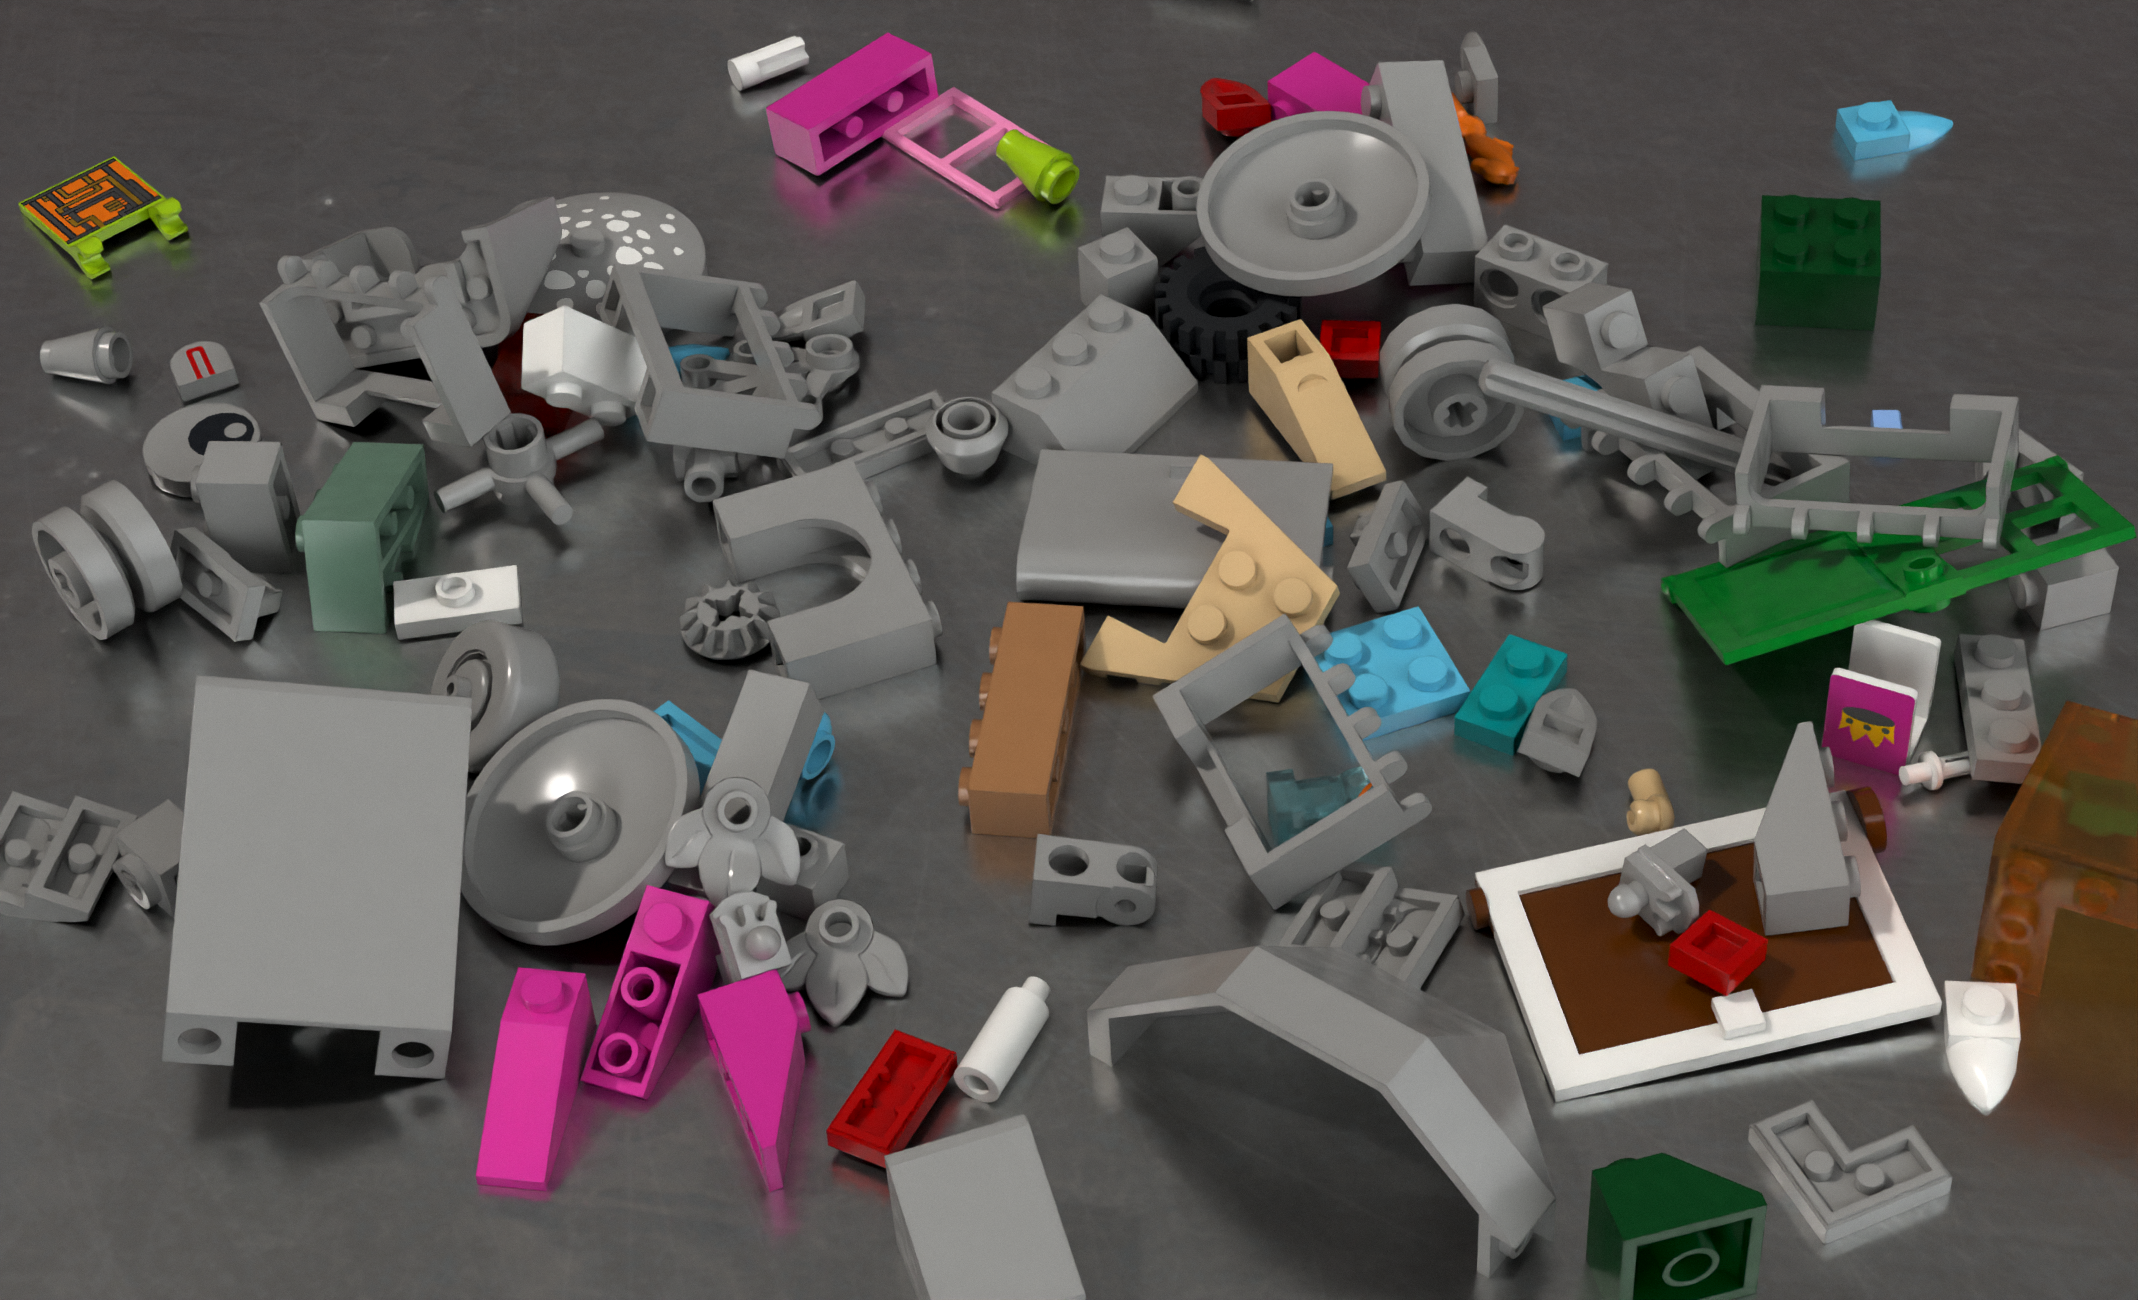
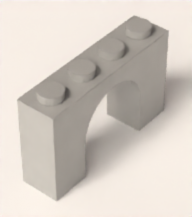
(836, 520)

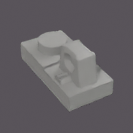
(1388, 546)
(221, 586)

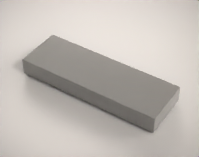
(871, 442)

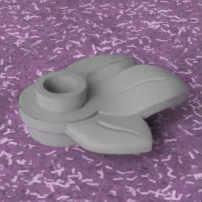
(734, 854)
(843, 966)

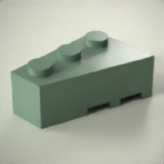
(357, 531)

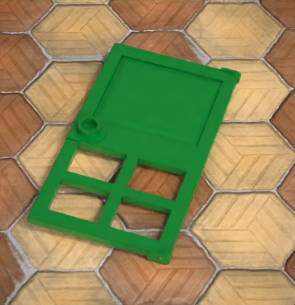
(1836, 583)

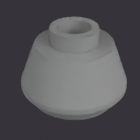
(967, 434)

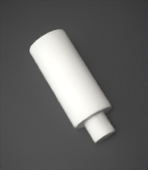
(1004, 1041)

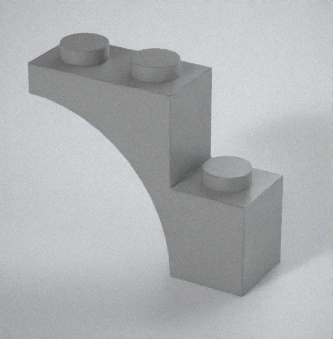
(1605, 339)

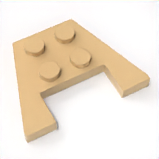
(1244, 589)

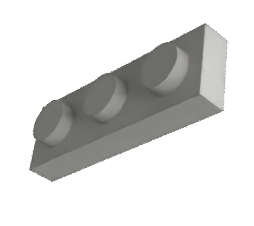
(1997, 707)

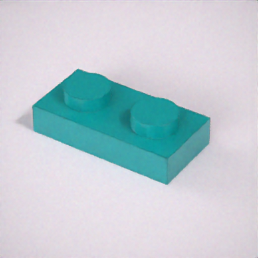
(1508, 692)

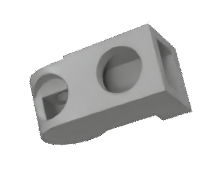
(1486, 538)
(1092, 881)

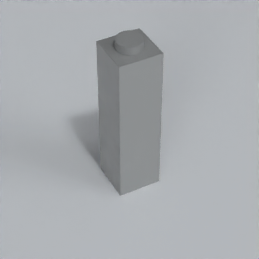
(765, 744)

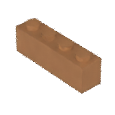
(1025, 720)

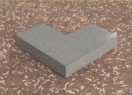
(1845, 1188)

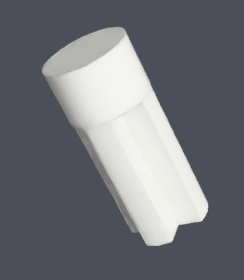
(767, 62)

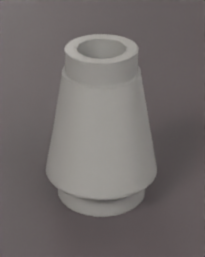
(91, 356)

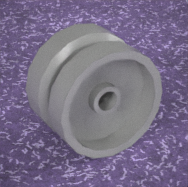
(1432, 382)
(107, 559)

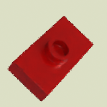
(892, 1098)

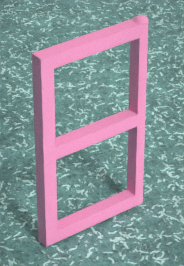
(948, 164)

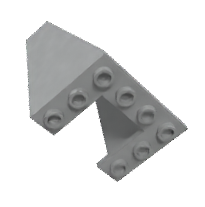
(320, 867)

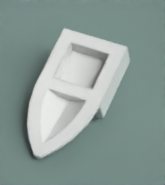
(1981, 1038)

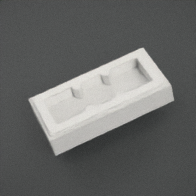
(456, 601)

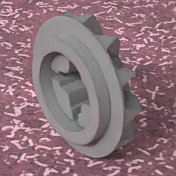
(736, 635)

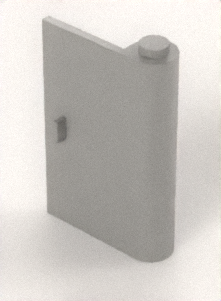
(1111, 535)

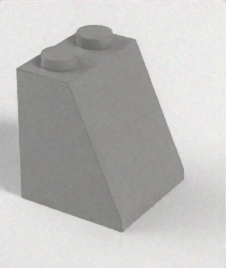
(980, 1218)

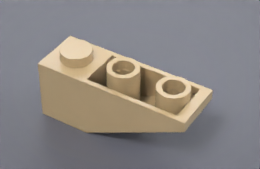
(1310, 406)

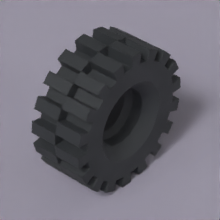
(1191, 311)

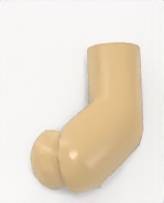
(1651, 805)

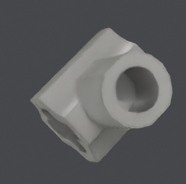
(704, 471)

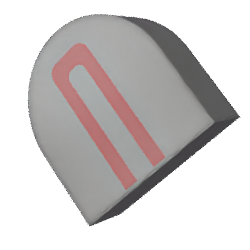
(202, 369)

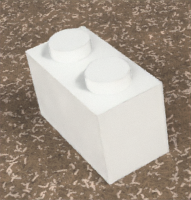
(582, 365)

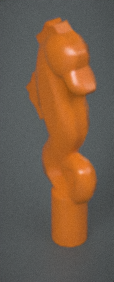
(1490, 156)

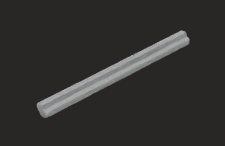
(1620, 418)

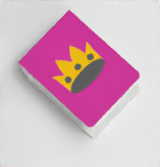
(1883, 698)

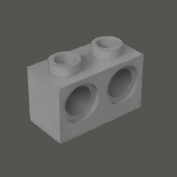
(1524, 272)

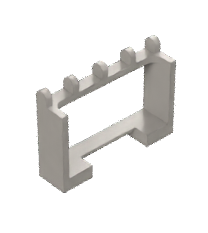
(650, 298)
(461, 384)
(1728, 402)
(1795, 422)
(1333, 840)

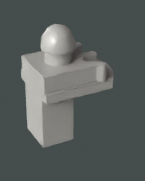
(1658, 886)
(748, 936)

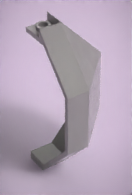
(1428, 1060)

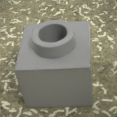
(820, 875)

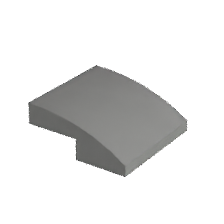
(56, 856)
(1378, 921)

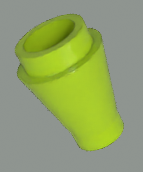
(1040, 167)

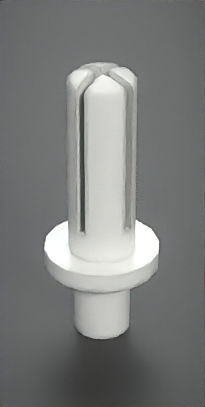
(1932, 770)

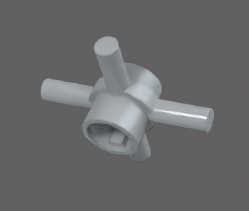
(522, 466)

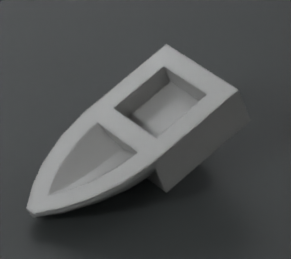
(1478, 79)
(827, 312)
(1560, 732)

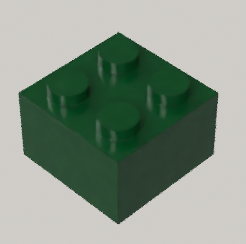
(1818, 262)

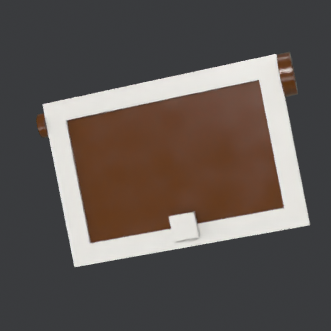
(1619, 1016)

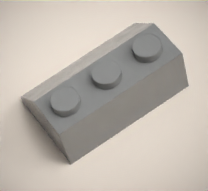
(1094, 386)

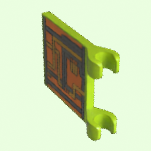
(98, 206)

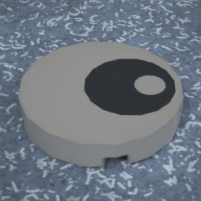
(182, 438)

